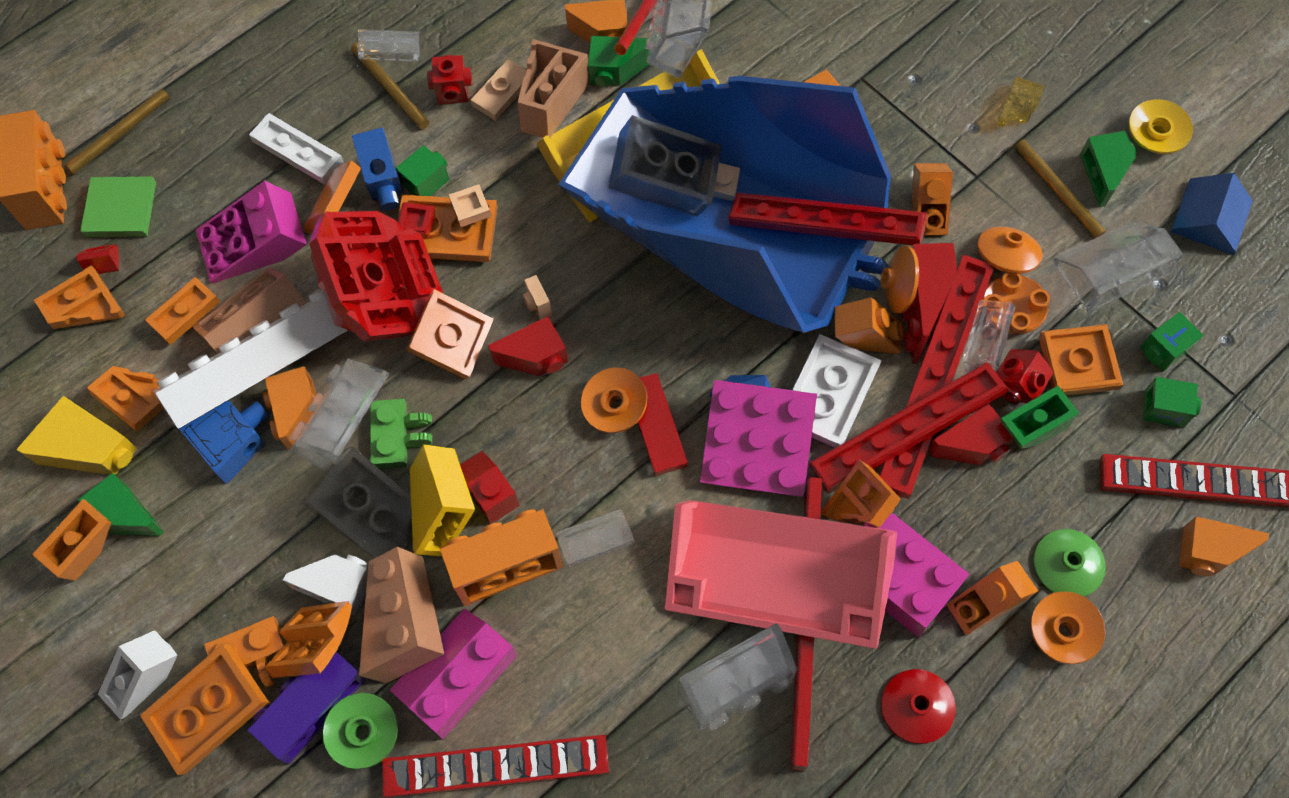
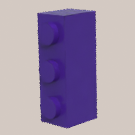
(303, 708)

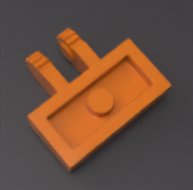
(254, 645)

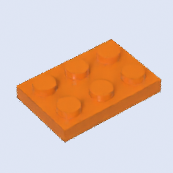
(450, 240)
(204, 709)

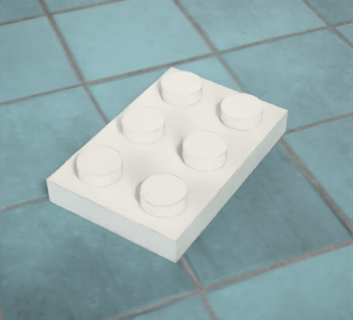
(841, 383)

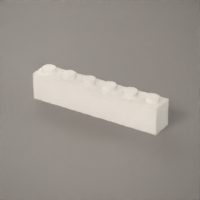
(247, 361)

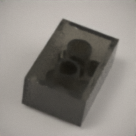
(665, 166)

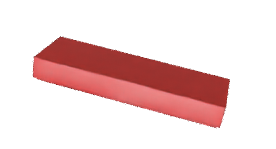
(660, 430)

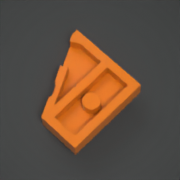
(128, 395)
(861, 499)

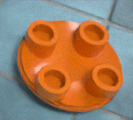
(1026, 295)

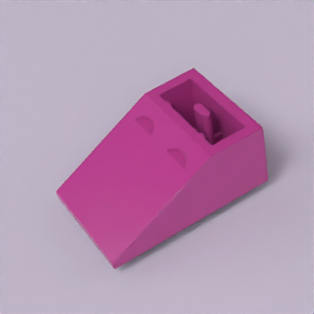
(251, 233)

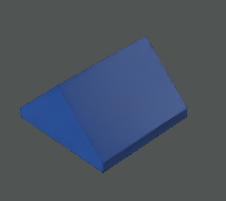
(1213, 211)

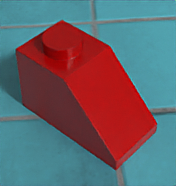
(531, 349)
(974, 439)
(488, 487)

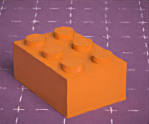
(31, 170)
(502, 556)

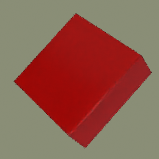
(417, 217)

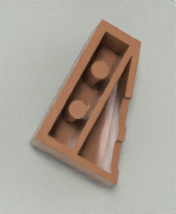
(550, 87)
(398, 617)

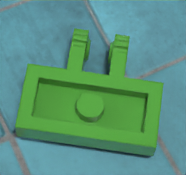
(390, 435)

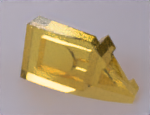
(1021, 101)

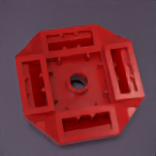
(372, 273)

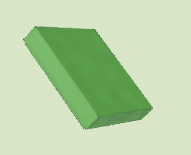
(118, 207)

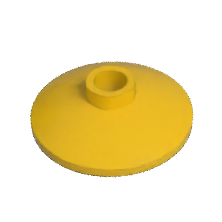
(1164, 117)

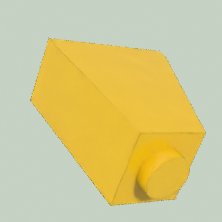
(77, 441)
(438, 499)

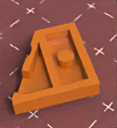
(79, 301)

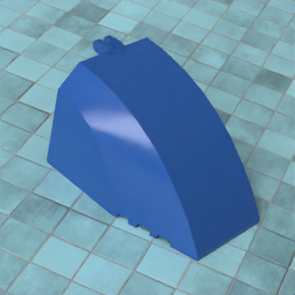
(788, 144)

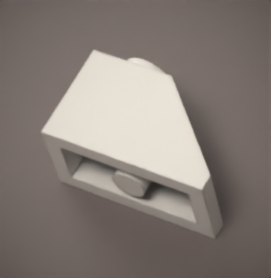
(332, 580)
(136, 672)

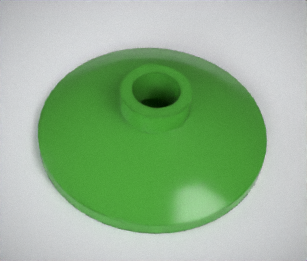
(1058, 574)
(343, 725)

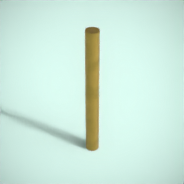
(393, 89)
(117, 131)
(1060, 189)

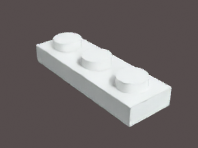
(296, 148)

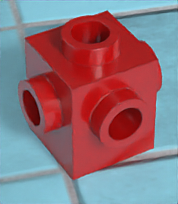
(450, 79)
(1024, 375)

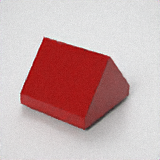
(102, 258)

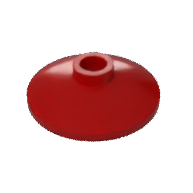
(908, 721)

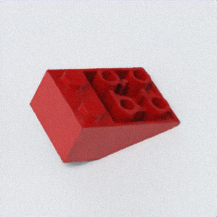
(936, 278)

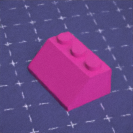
(455, 681)

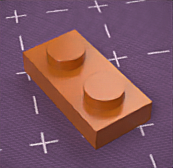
(182, 310)

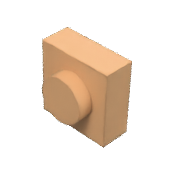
(726, 182)
(470, 205)
(536, 298)

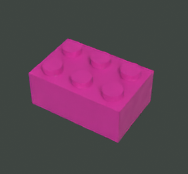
(920, 578)

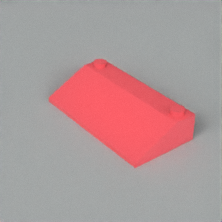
(782, 570)

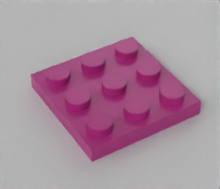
(758, 438)

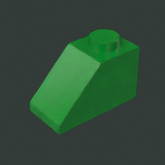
(608, 67)
(1107, 162)
(1040, 418)
(122, 508)

